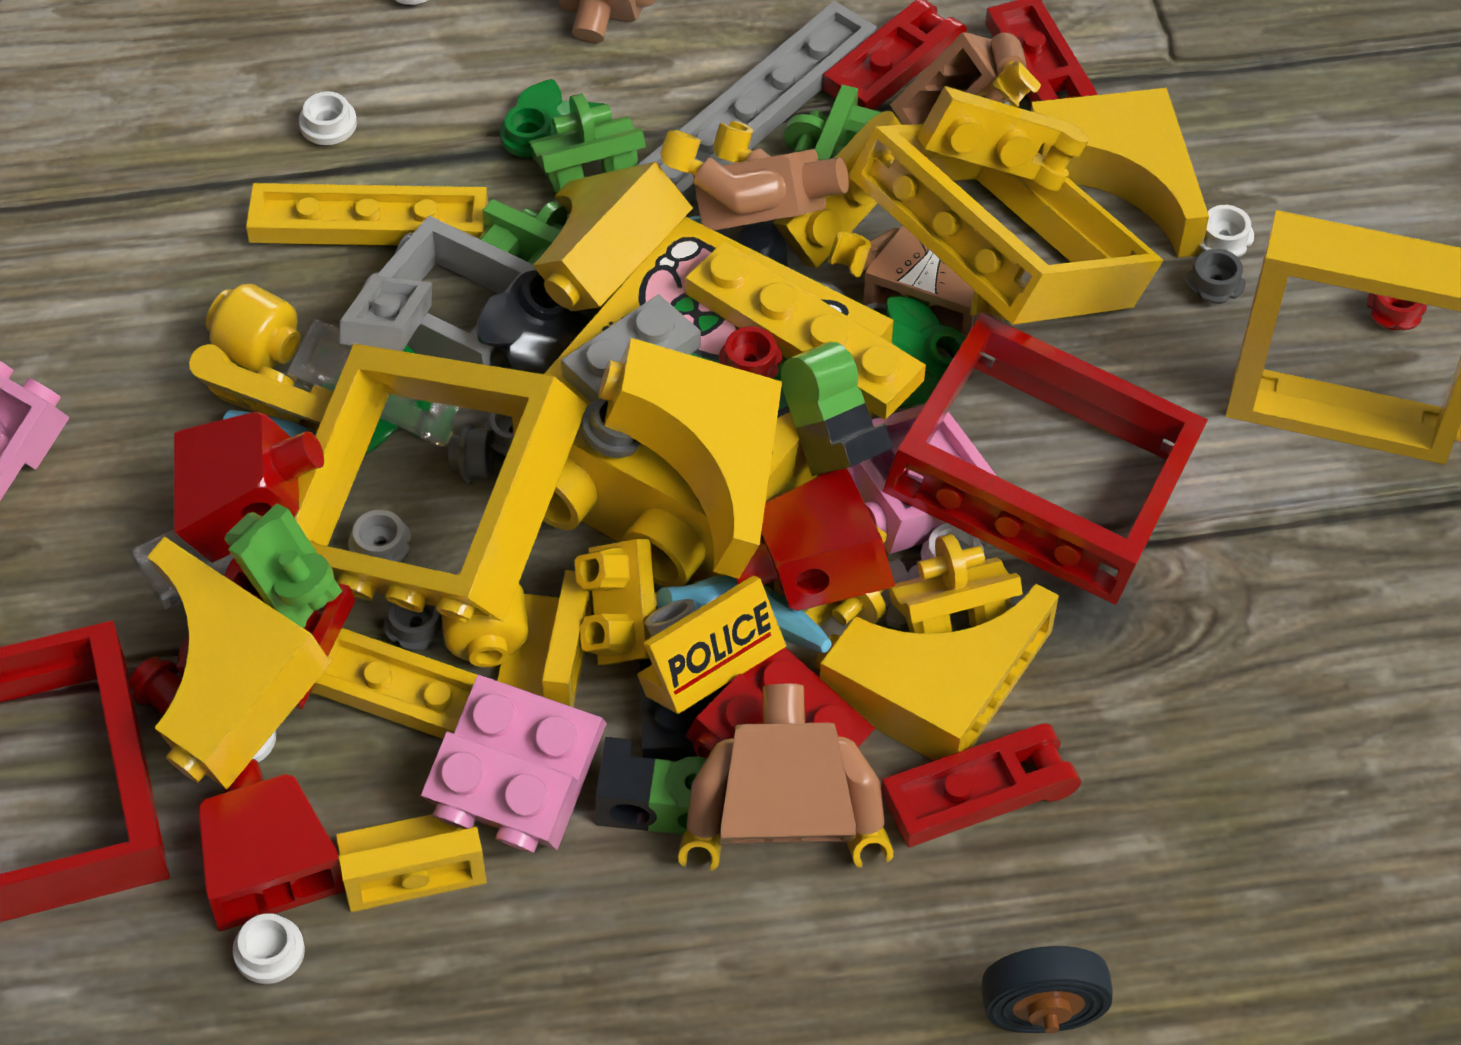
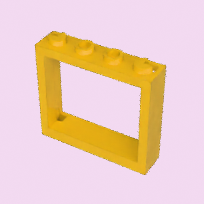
(917, 188)
(1367, 263)
(516, 506)

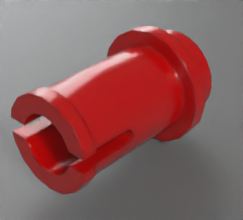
(155, 683)

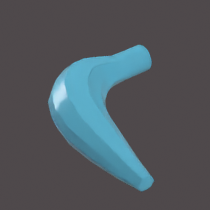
(793, 624)

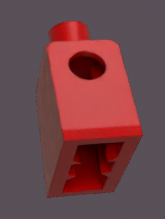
(233, 471)
(820, 544)
(264, 849)

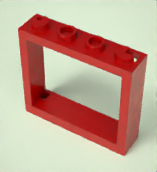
(1015, 517)
(67, 661)

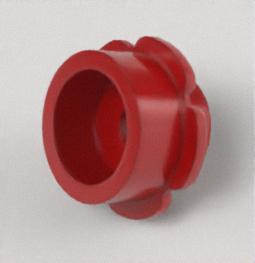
(1394, 312)
(752, 345)

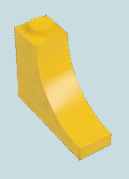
(1138, 156)
(609, 232)
(709, 427)
(240, 671)
(941, 686)

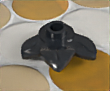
(531, 332)

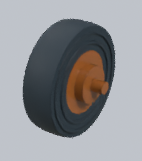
(1047, 989)

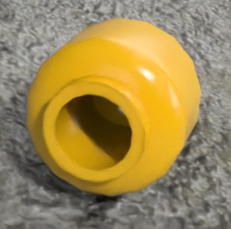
(253, 327)
(488, 635)

